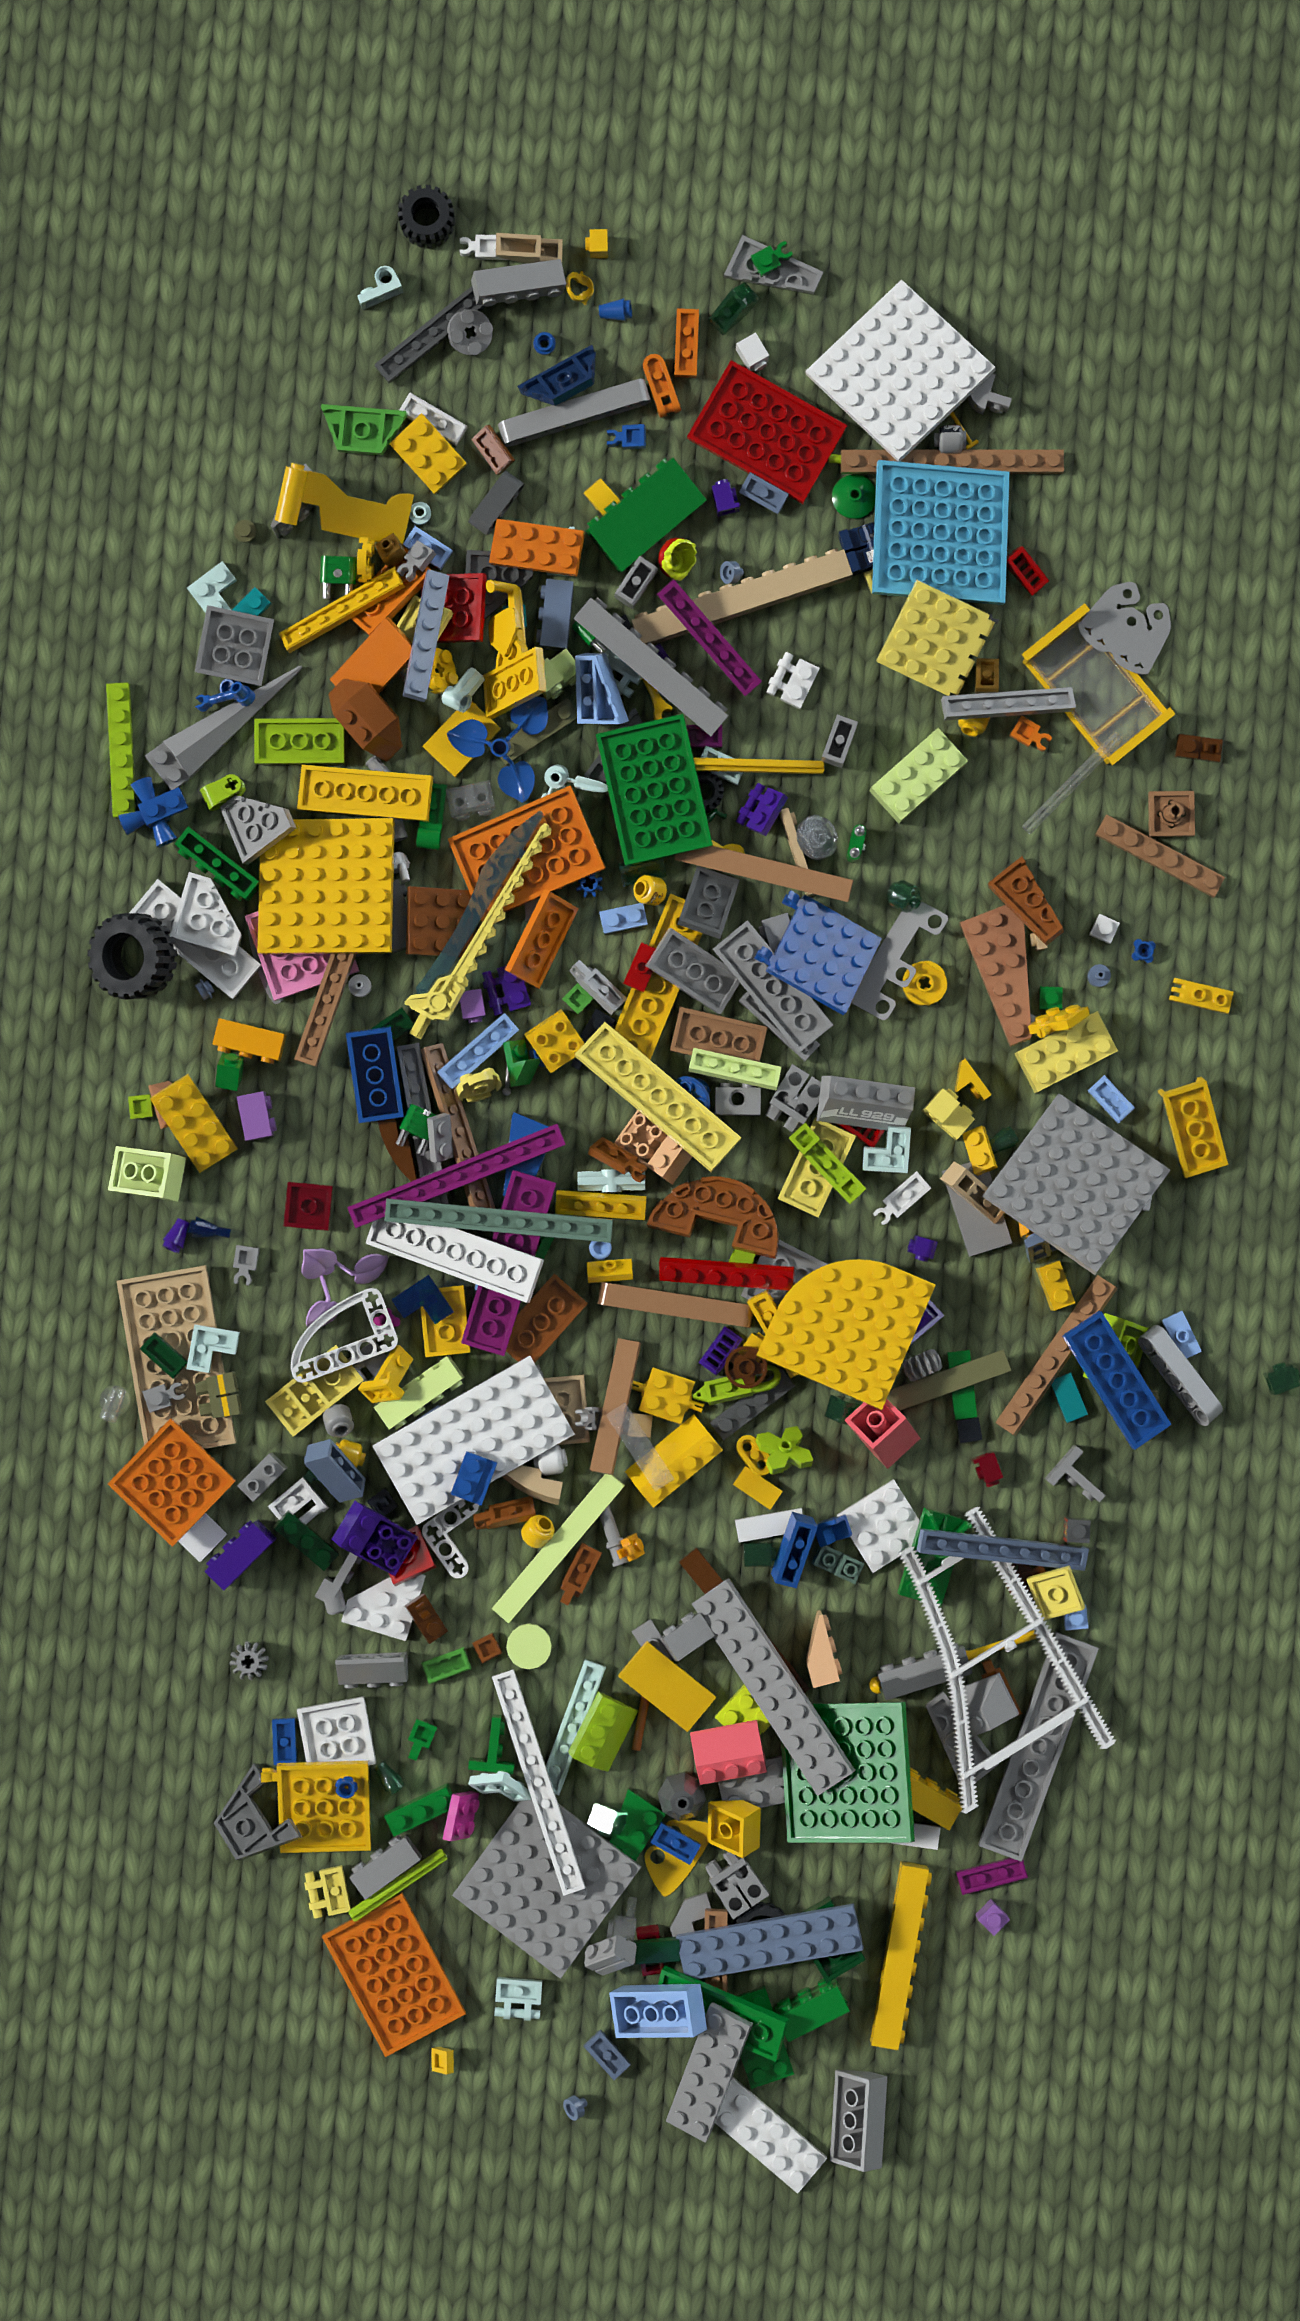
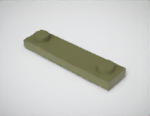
(558, 718)

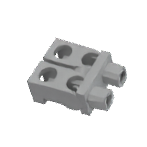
(790, 1102)
(731, 1877)

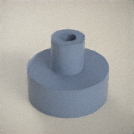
(730, 572)
(1094, 978)
(574, 2107)

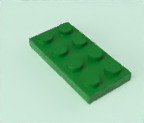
(758, 2068)

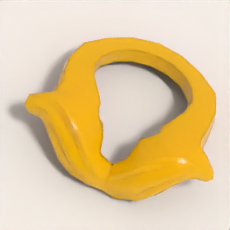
(584, 280)

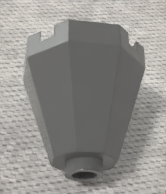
(680, 1787)

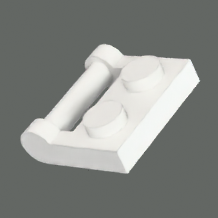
(296, 1498)

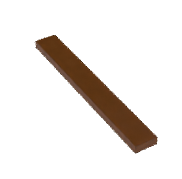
(707, 1579)

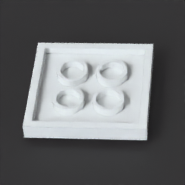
(882, 1525)
(337, 1731)

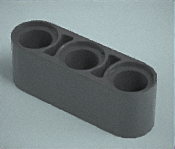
(496, 502)

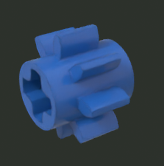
(595, 886)

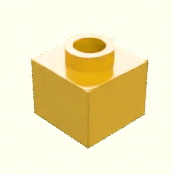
(597, 243)

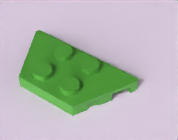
(362, 429)

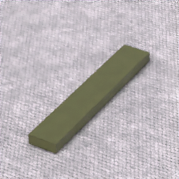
(949, 1380)

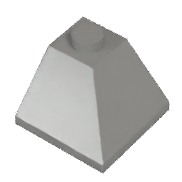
(988, 1704)

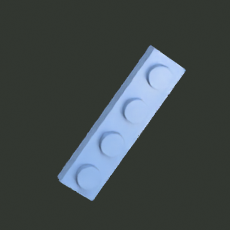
(478, 1050)

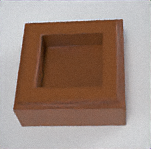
(487, 1647)

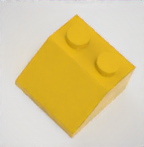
(734, 1826)

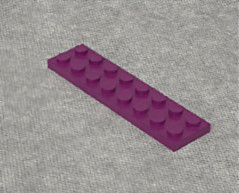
(493, 1312)

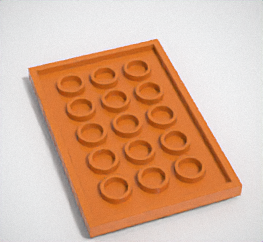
(565, 855)
(394, 1975)

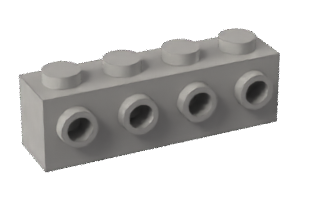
(518, 282)

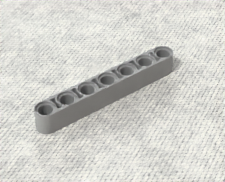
(574, 412)

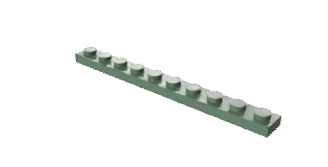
(498, 1220)

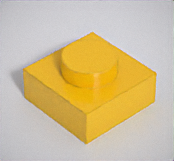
(442, 2060)

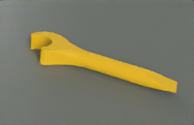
(658, 702)

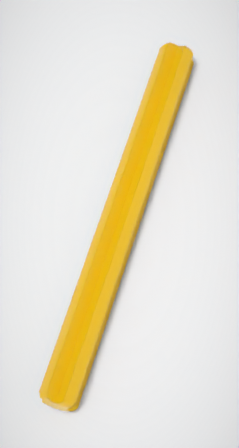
(759, 765)

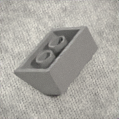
(372, 1669)

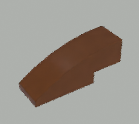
(400, 1154)

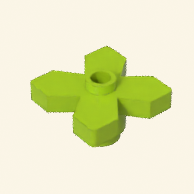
(784, 1450)

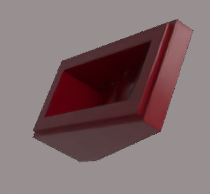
(649, 1932)

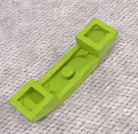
(827, 1163)

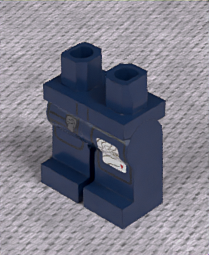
(858, 547)

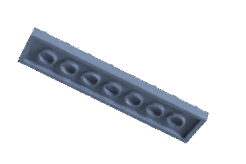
(770, 1942)

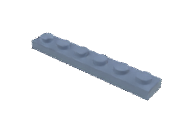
(426, 635)

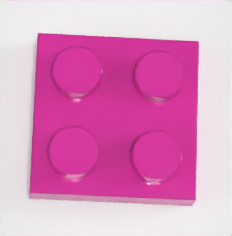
(461, 1816)

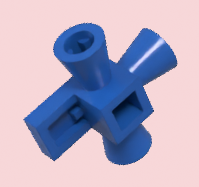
(154, 811)

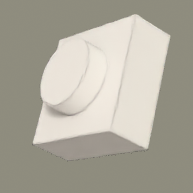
(1104, 928)

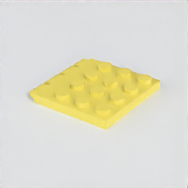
(935, 639)

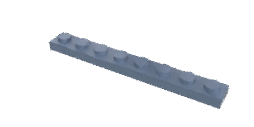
(1002, 1549)

